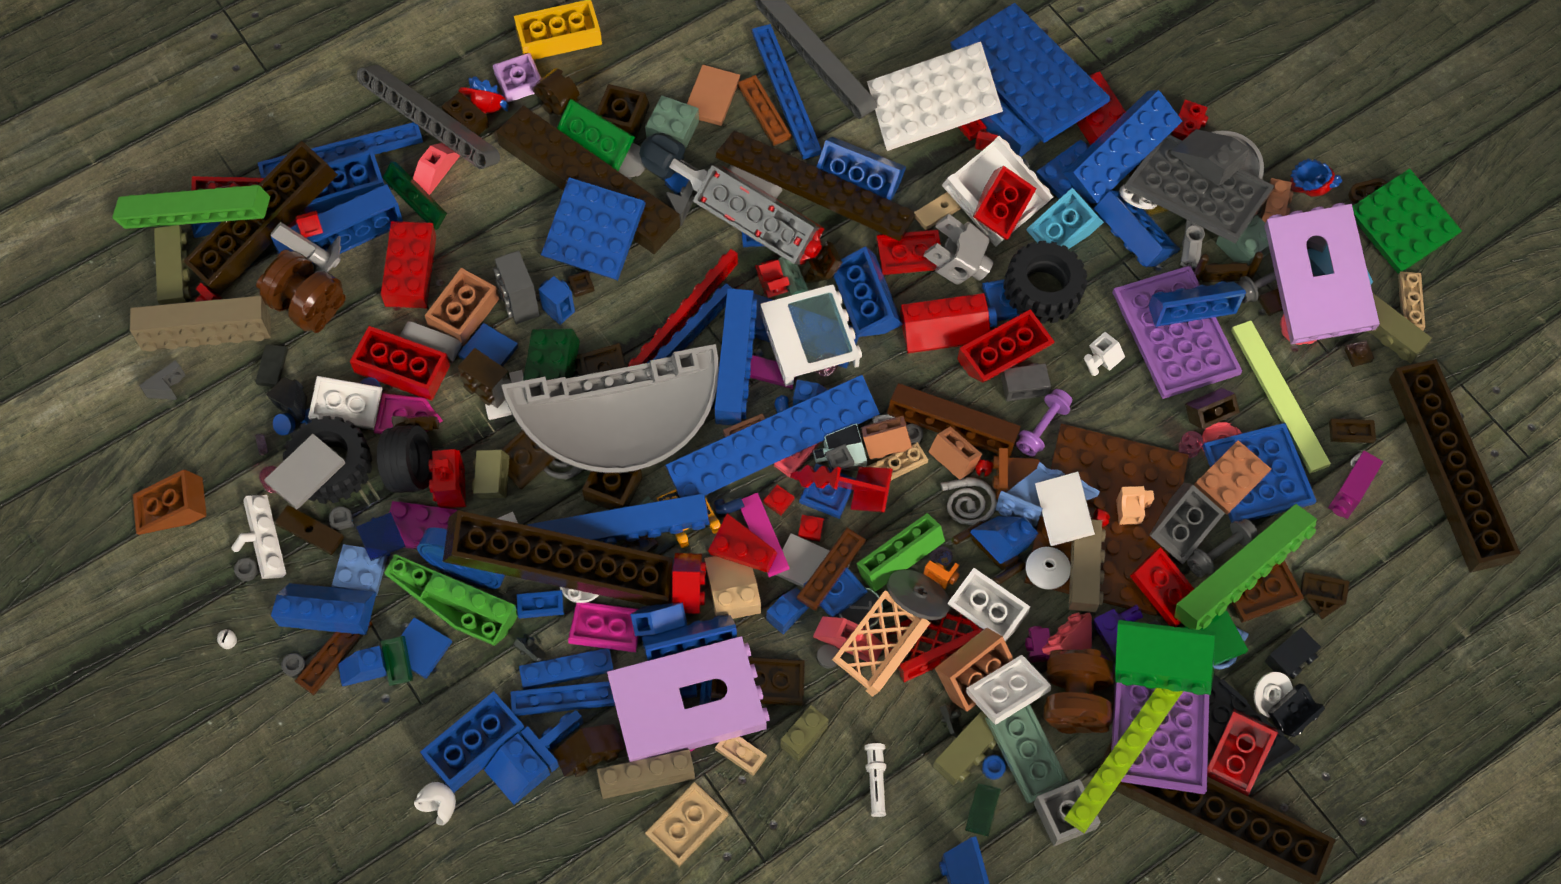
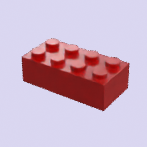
(1100, 120)
(408, 264)
(400, 363)

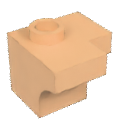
(1132, 504)

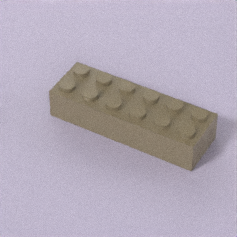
(200, 323)

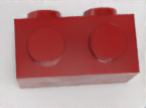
(1192, 118)

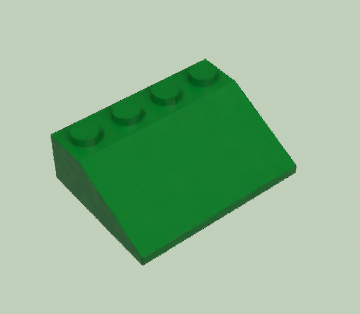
(1165, 657)

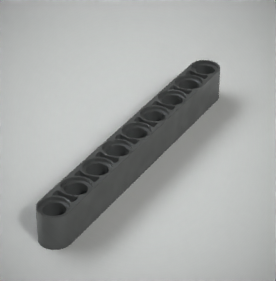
(818, 56)
(428, 116)

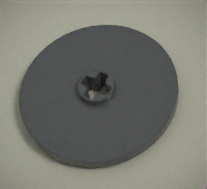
(918, 594)

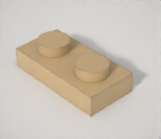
(742, 754)

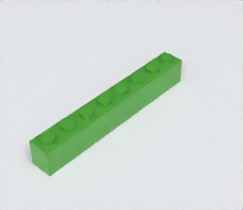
(191, 207)
(1245, 568)

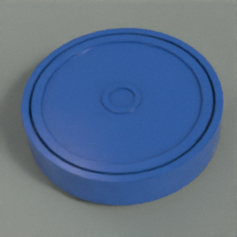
(432, 550)

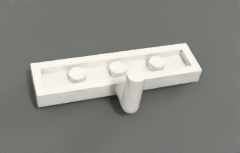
(263, 537)

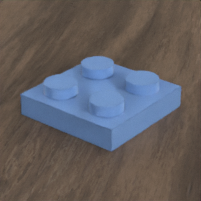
(357, 570)

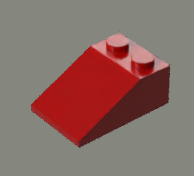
(1003, 201)
(1241, 752)

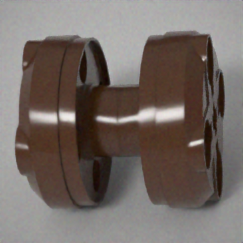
(294, 286)
(1077, 707)

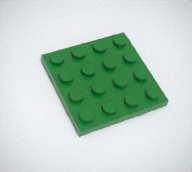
(1404, 221)

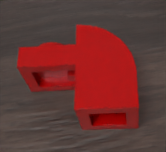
(772, 278)

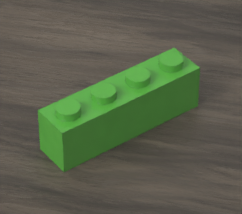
(901, 551)

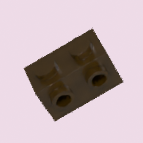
(466, 113)
(1212, 408)

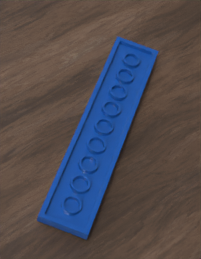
(772, 439)

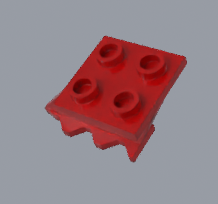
(869, 488)

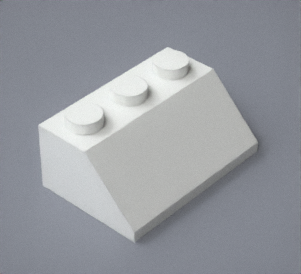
(989, 604)

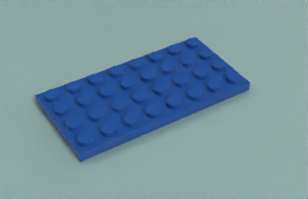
(1034, 73)

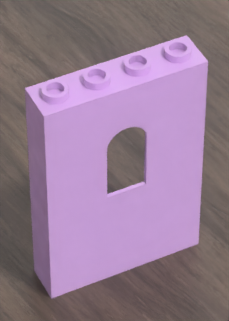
(1325, 303)
(654, 712)

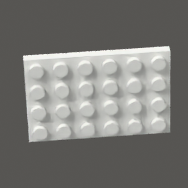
(934, 96)

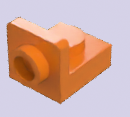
(939, 574)

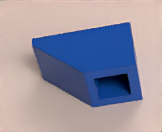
(658, 618)

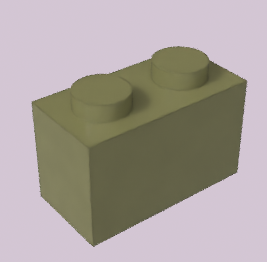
(490, 474)
(804, 733)

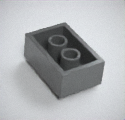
(516, 287)

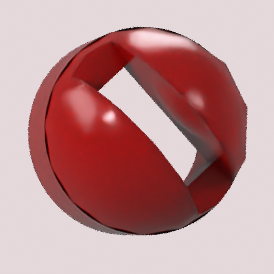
(984, 466)
(1102, 515)

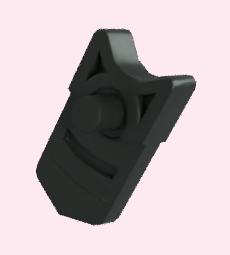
(527, 646)
(950, 716)

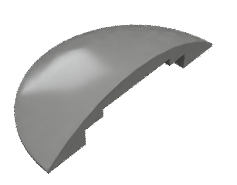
(619, 415)

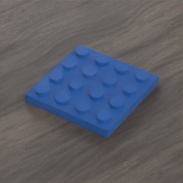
(593, 228)
(1282, 486)

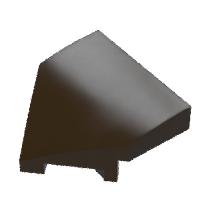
(824, 265)
(425, 422)
(1324, 593)

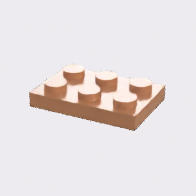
(1232, 477)

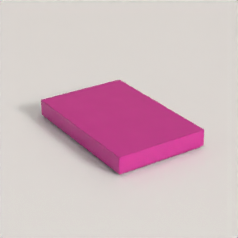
(603, 627)

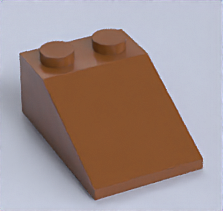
(170, 503)

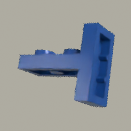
(552, 737)

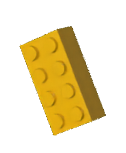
(558, 29)

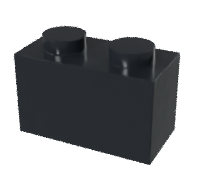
(1293, 654)

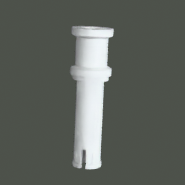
(876, 783)

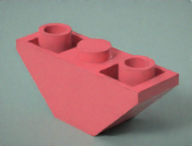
(434, 166)
(836, 632)
(1073, 635)

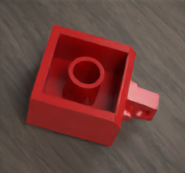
(447, 478)

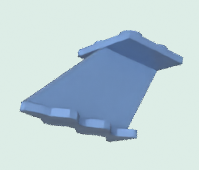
(1023, 497)

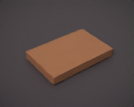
(713, 93)

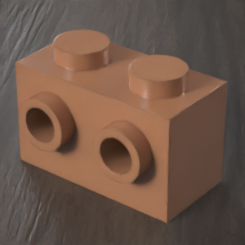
(1278, 199)
(886, 437)
(955, 453)

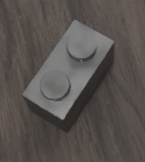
(1025, 382)

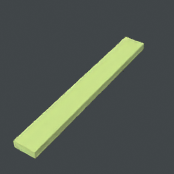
(1280, 397)

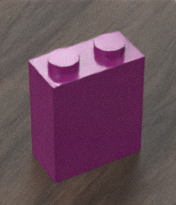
(1355, 485)

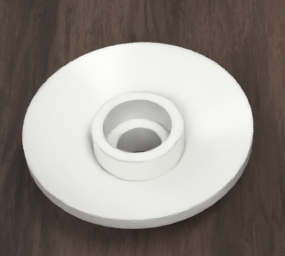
(1047, 577)
(1277, 685)

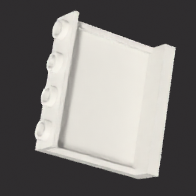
(969, 181)

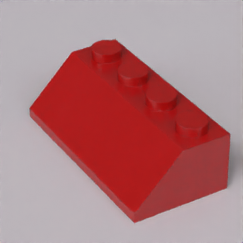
(944, 322)
(1004, 347)

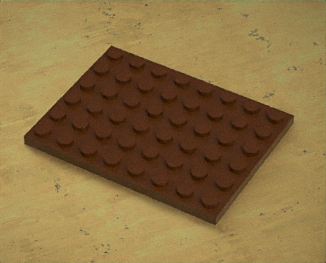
(1108, 466)

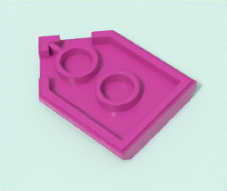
(401, 405)

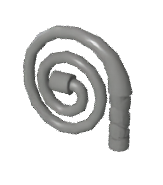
(969, 481)

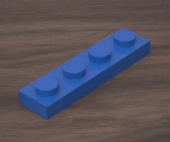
(566, 669)

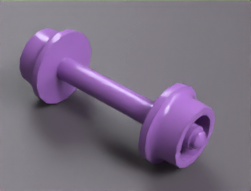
(1058, 402)

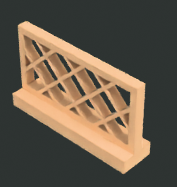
(892, 658)

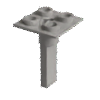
(322, 259)

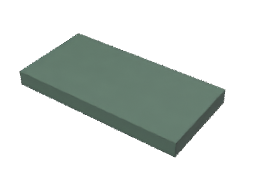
(1028, 753)

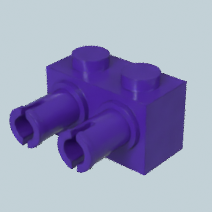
(1107, 627)

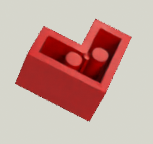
(687, 580)

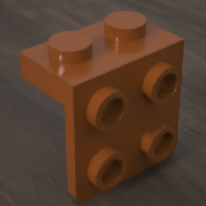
(1010, 470)

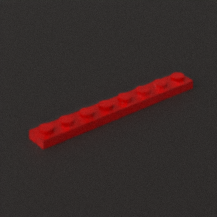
(688, 307)

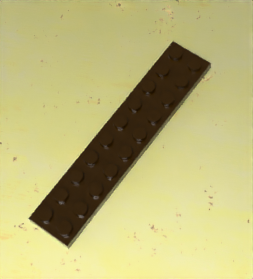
(816, 185)

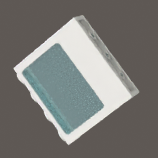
(809, 332)

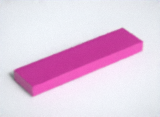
(760, 525)

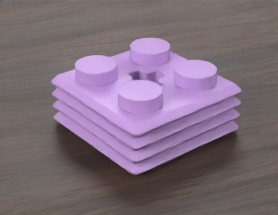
(508, 73)

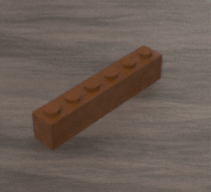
(939, 414)

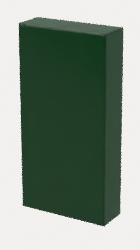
(396, 660)

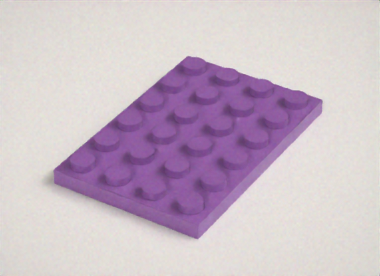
(1180, 353)
(1179, 747)

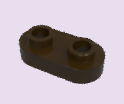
(1364, 189)

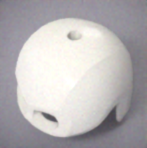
(437, 798)

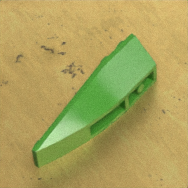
(455, 602)

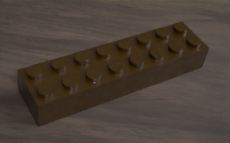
(239, 242)

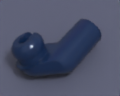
(729, 507)

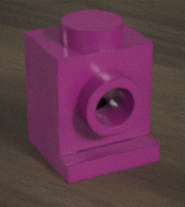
(1035, 642)

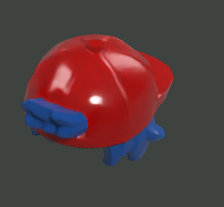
(484, 96)
(1313, 178)

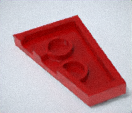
(742, 546)

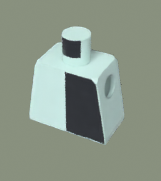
(851, 438)

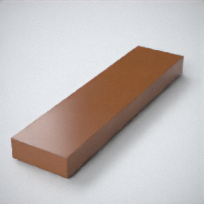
(764, 110)

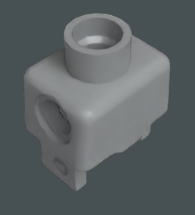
(962, 253)

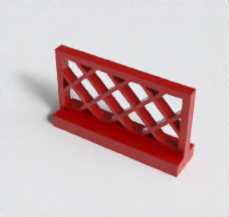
(931, 659)

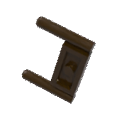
(1226, 272)
(1010, 566)

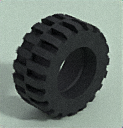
(1052, 260)
(339, 434)

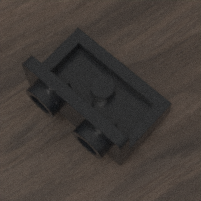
(1295, 711)

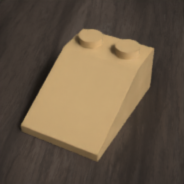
(732, 588)

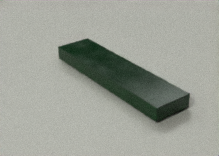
(414, 195)

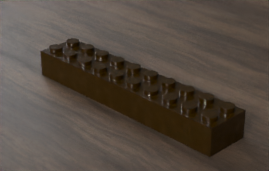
(561, 158)
(1454, 466)
(557, 559)
(1240, 825)

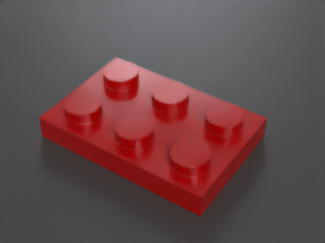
(908, 253)
(1162, 584)

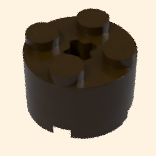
(556, 91)

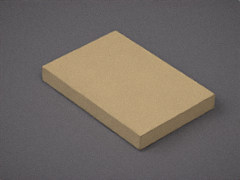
(686, 824)

